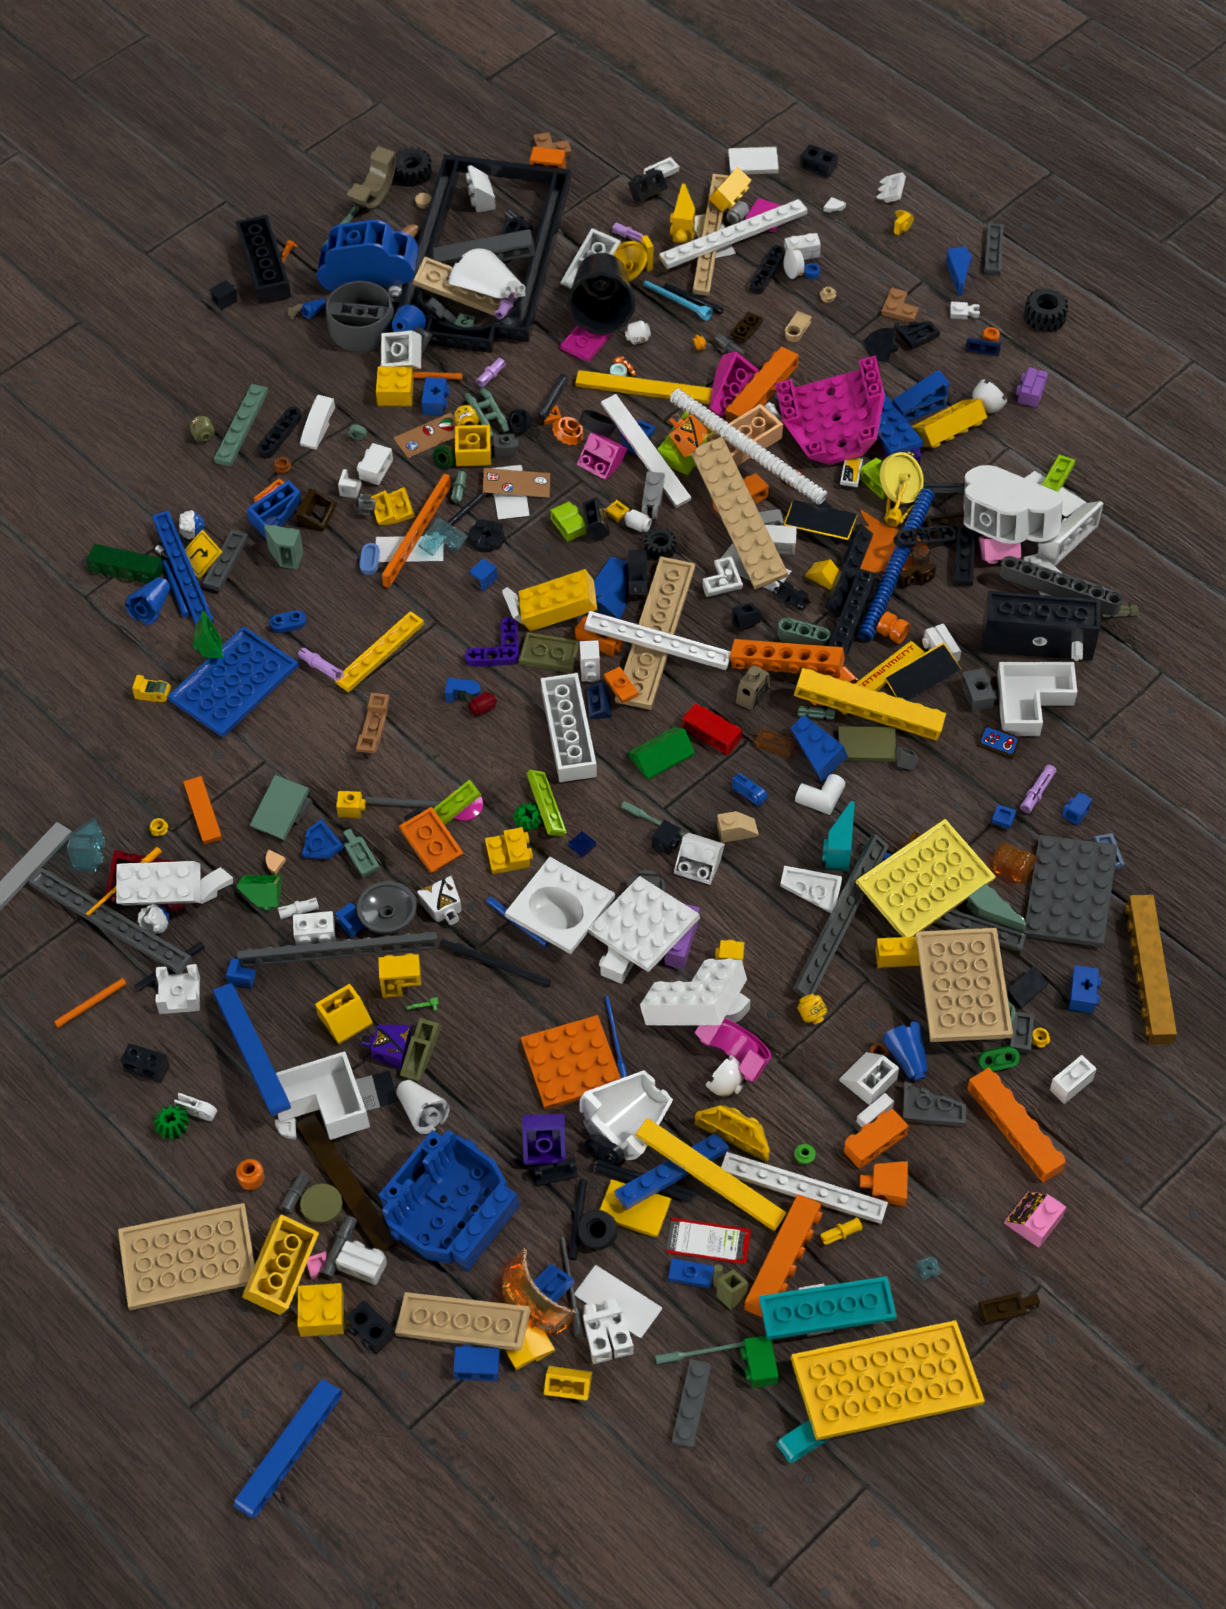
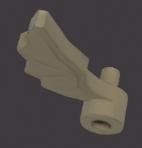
(292, 311)

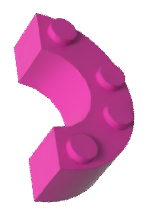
(738, 1043)

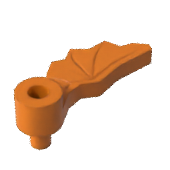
(289, 245)
(629, 368)

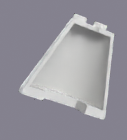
(485, 273)
(621, 1108)

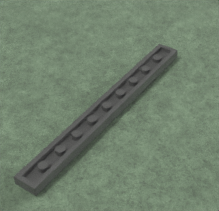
(839, 919)
(111, 921)
(336, 950)

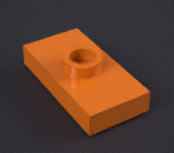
(621, 685)

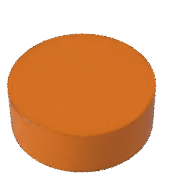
(991, 334)

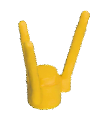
(894, 517)

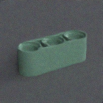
(802, 633)

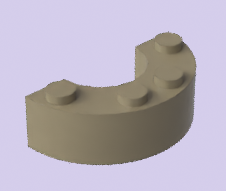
(377, 181)

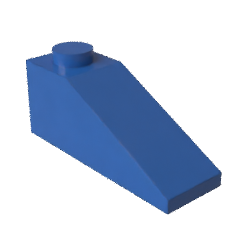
(958, 263)

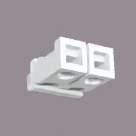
(604, 1324)

